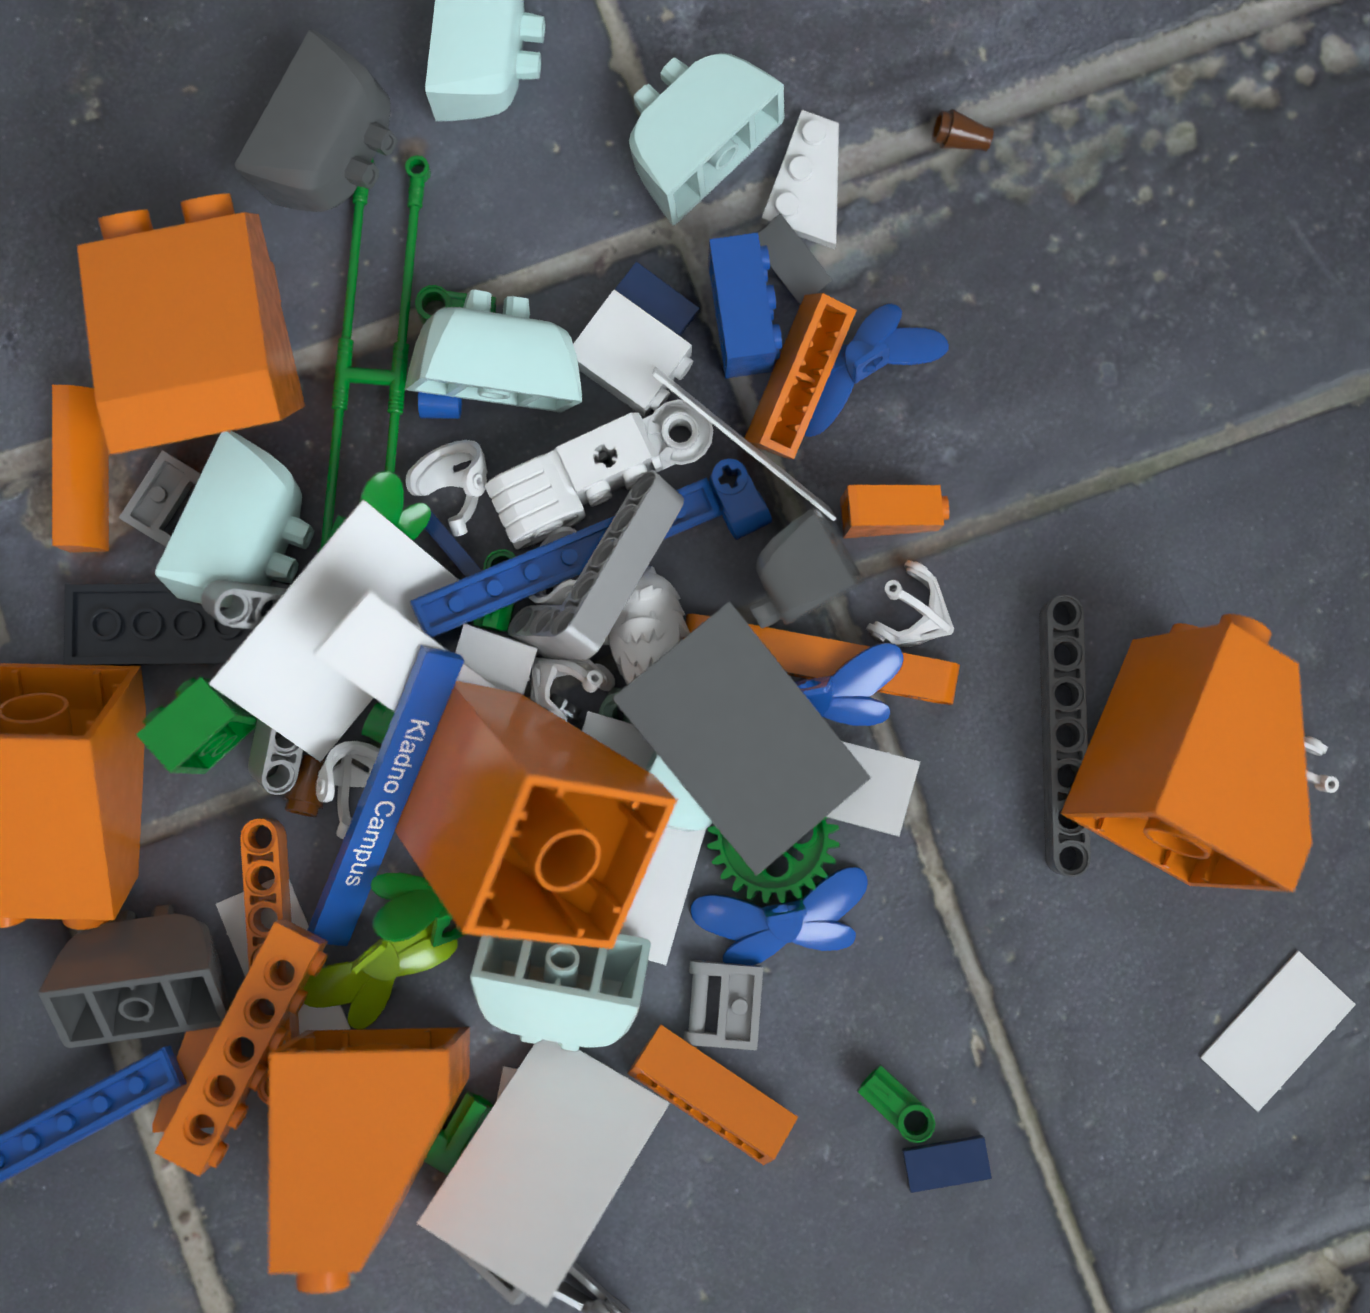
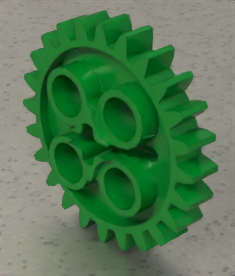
(798, 872)

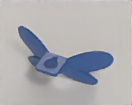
(873, 346)
(848, 692)
(767, 929)

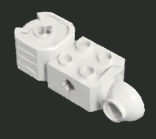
(554, 486)

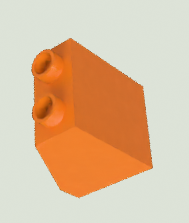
(185, 326)
(1202, 759)
(69, 791)
(530, 822)
(349, 1139)

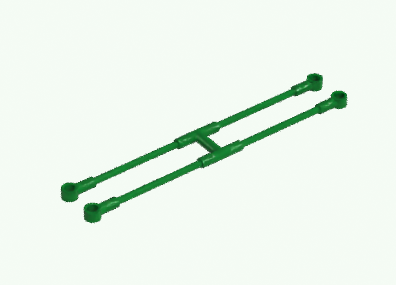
(397, 375)

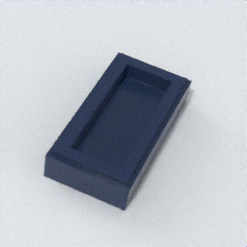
(657, 298)
(451, 547)
(946, 1163)

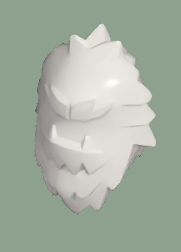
(647, 626)

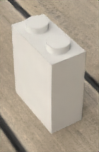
(623, 349)

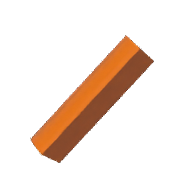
(800, 375)
(79, 472)
(713, 1095)

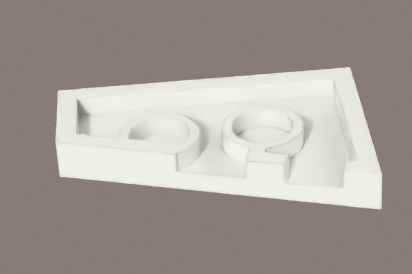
(808, 181)

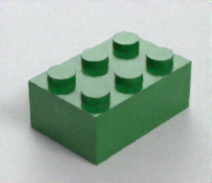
(195, 728)

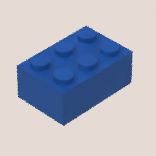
(744, 305)

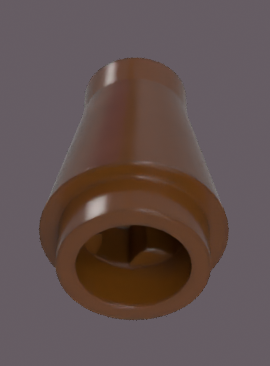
(958, 131)
(302, 796)

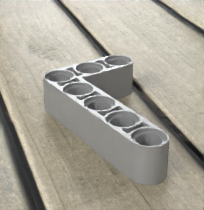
(607, 580)
(265, 749)

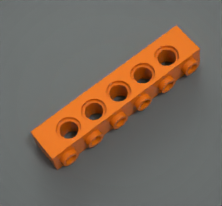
(183, 1139)

